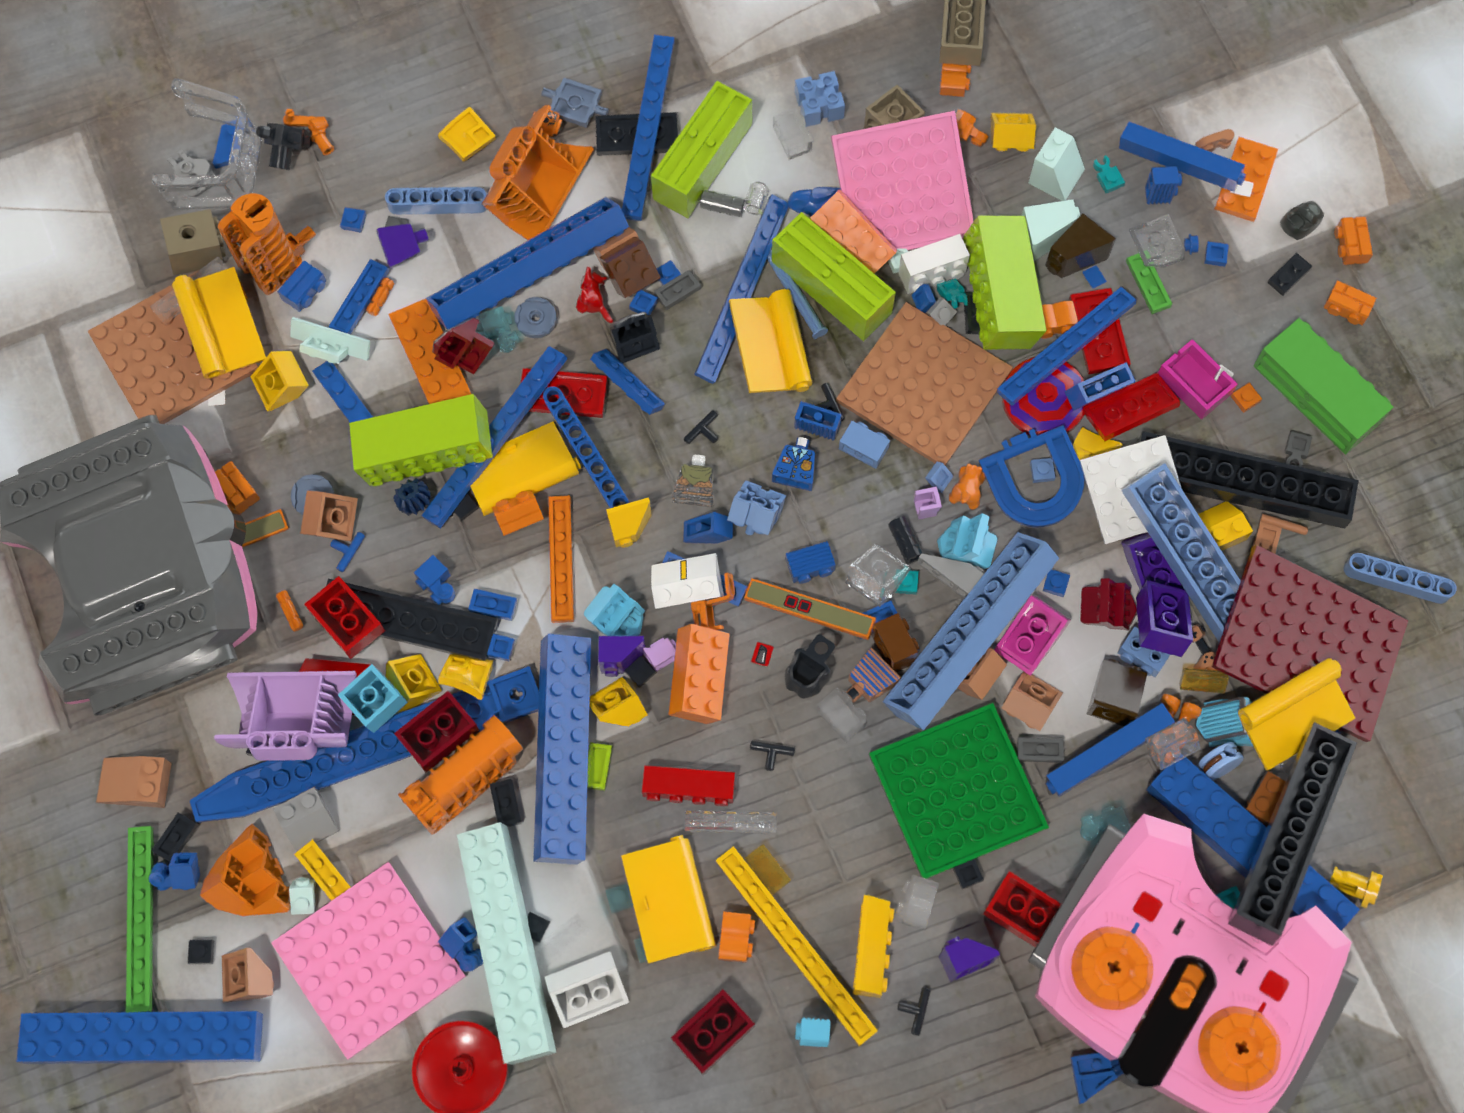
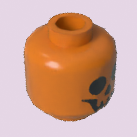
(551, 123)

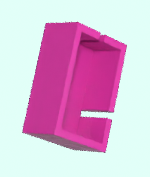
(1195, 381)

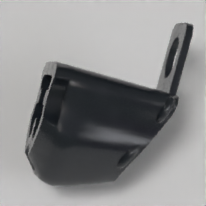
(808, 670)

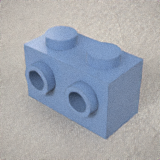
(864, 444)
(1146, 659)

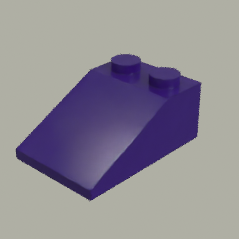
(1148, 562)

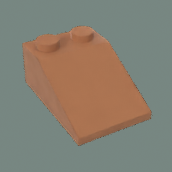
(134, 781)

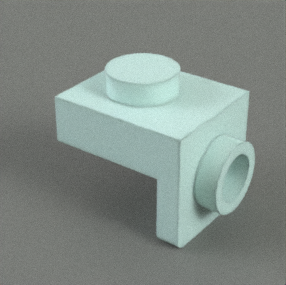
(302, 896)

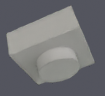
(941, 311)

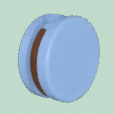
(1221, 760)

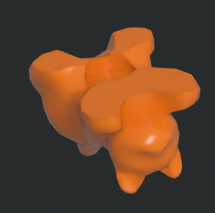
(968, 487)

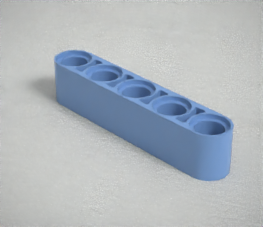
(427, 195)
(1410, 576)

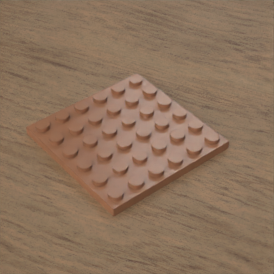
(157, 362)
(924, 384)

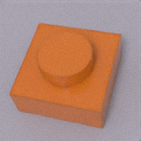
(1246, 397)

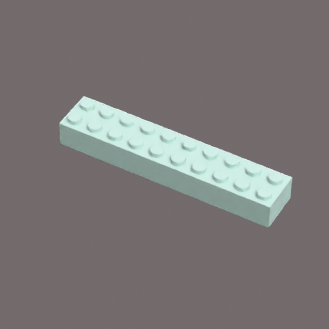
(506, 944)

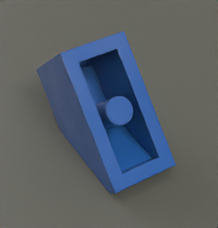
(708, 529)

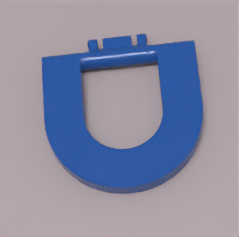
(1012, 502)

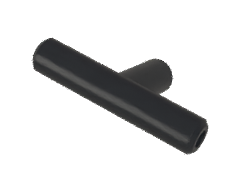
(831, 401)
(702, 428)
(772, 750)
(919, 1011)

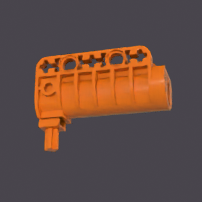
(262, 242)
(462, 776)

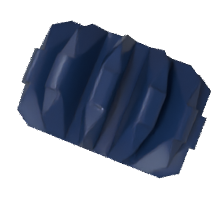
(412, 497)

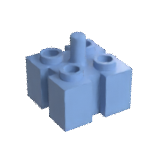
(819, 98)
(756, 508)

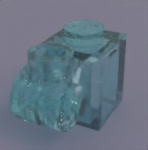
(496, 325)
(1110, 815)

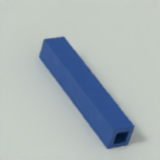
(1187, 157)
(1108, 751)

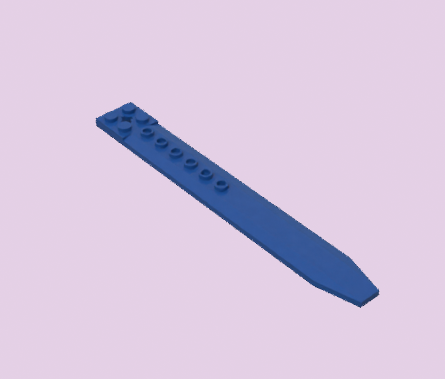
(281, 780)

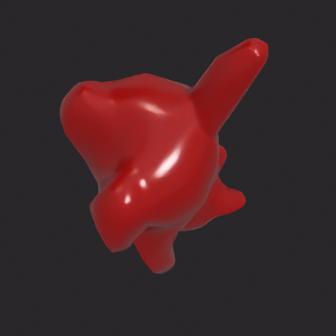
(590, 297)

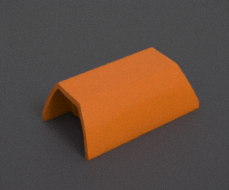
(532, 177)

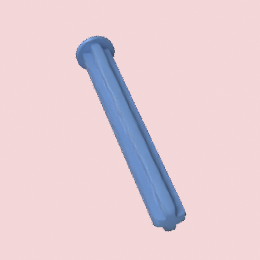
(800, 301)

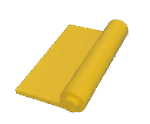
(218, 322)
(771, 343)
(525, 464)
(1284, 715)
(668, 900)

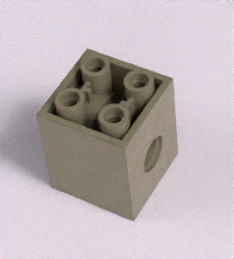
(892, 108)
(192, 240)

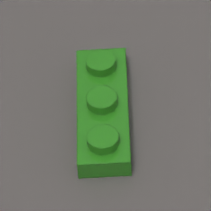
(1149, 284)

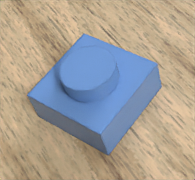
(1042, 470)
(939, 476)

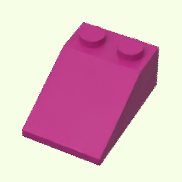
(1032, 635)

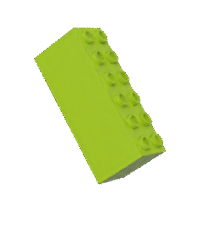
(702, 149)
(832, 276)
(1004, 283)
(420, 440)

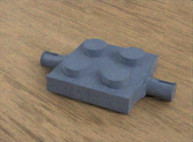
(575, 102)

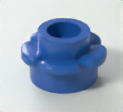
(1191, 244)

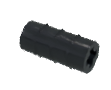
(905, 540)

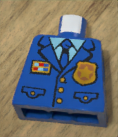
(795, 466)

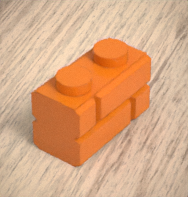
(1353, 240)
(1349, 303)
(236, 488)
(517, 512)

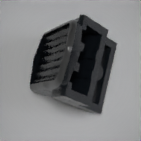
(634, 336)

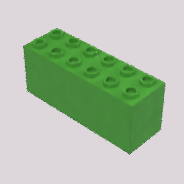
(1323, 385)

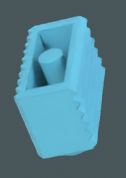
(813, 1032)

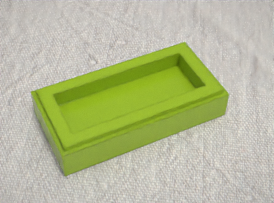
(598, 765)

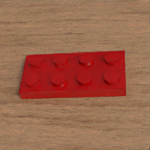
(1109, 347)
(582, 391)
(1131, 406)

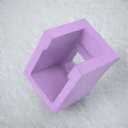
(927, 502)
(660, 653)

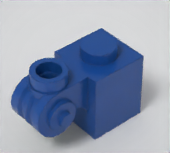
(431, 577)
(181, 874)
(458, 944)

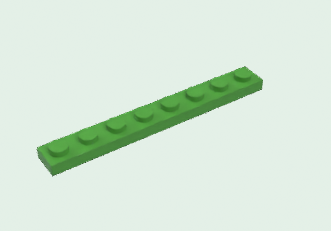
(139, 920)

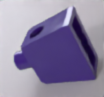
(400, 242)

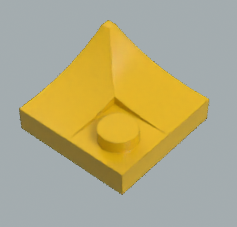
(466, 134)
(1090, 444)
(466, 674)

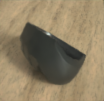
(1302, 220)

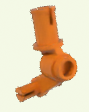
(317, 127)

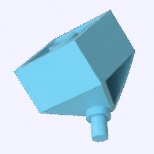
(372, 698)

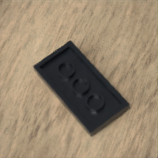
(617, 133)

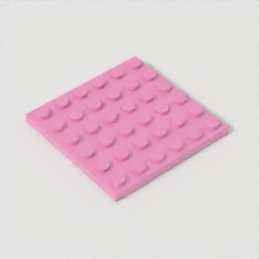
(907, 179)
(368, 960)

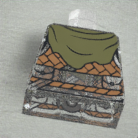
(694, 484)

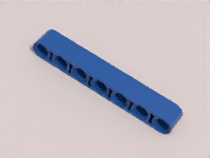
(582, 442)

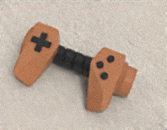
(1208, 657)

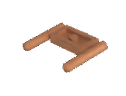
(1270, 530)

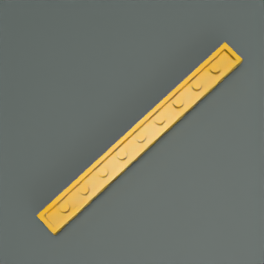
(796, 946)

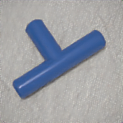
(348, 551)

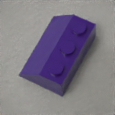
(965, 957)

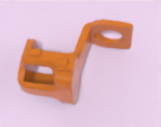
(705, 608)

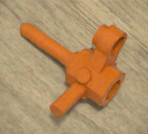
(966, 129)

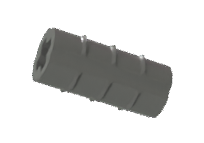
(722, 203)

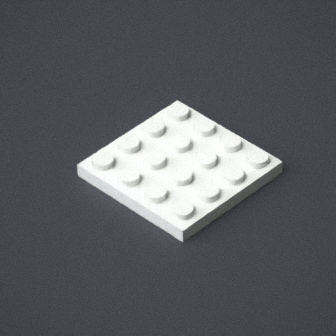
(1112, 472)

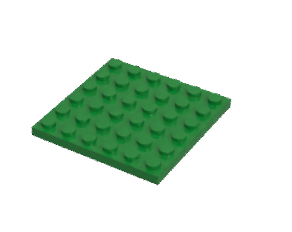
(958, 791)

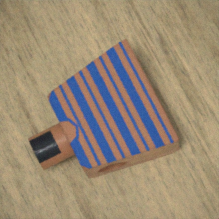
(871, 678)

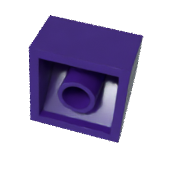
(619, 653)

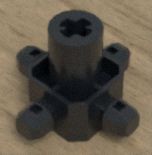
(283, 141)

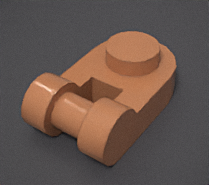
(1219, 139)

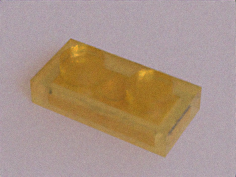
(1203, 680)
(768, 869)

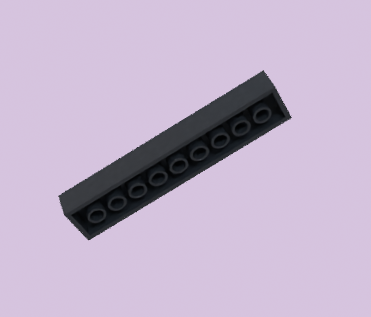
(1262, 483)
(1292, 834)

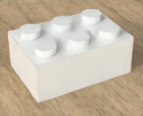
(934, 263)

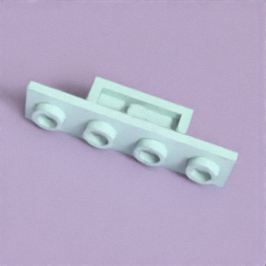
(327, 342)

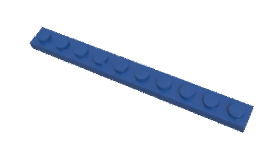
(647, 127)
(742, 287)
(500, 430)

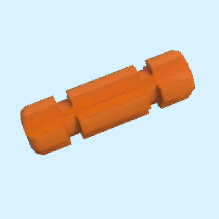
(380, 296)
(289, 610)

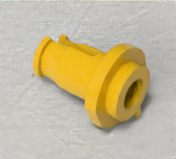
(1357, 885)

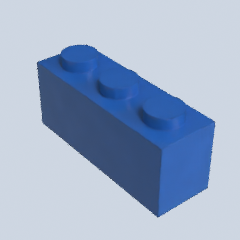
(1100, 386)

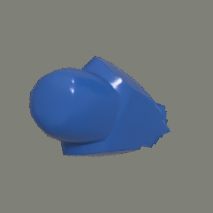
(810, 200)

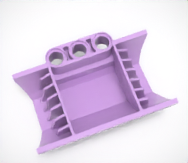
(290, 713)

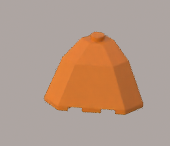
(247, 878)

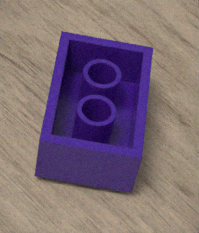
(1164, 619)

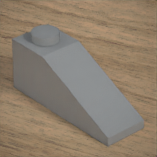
(955, 574)

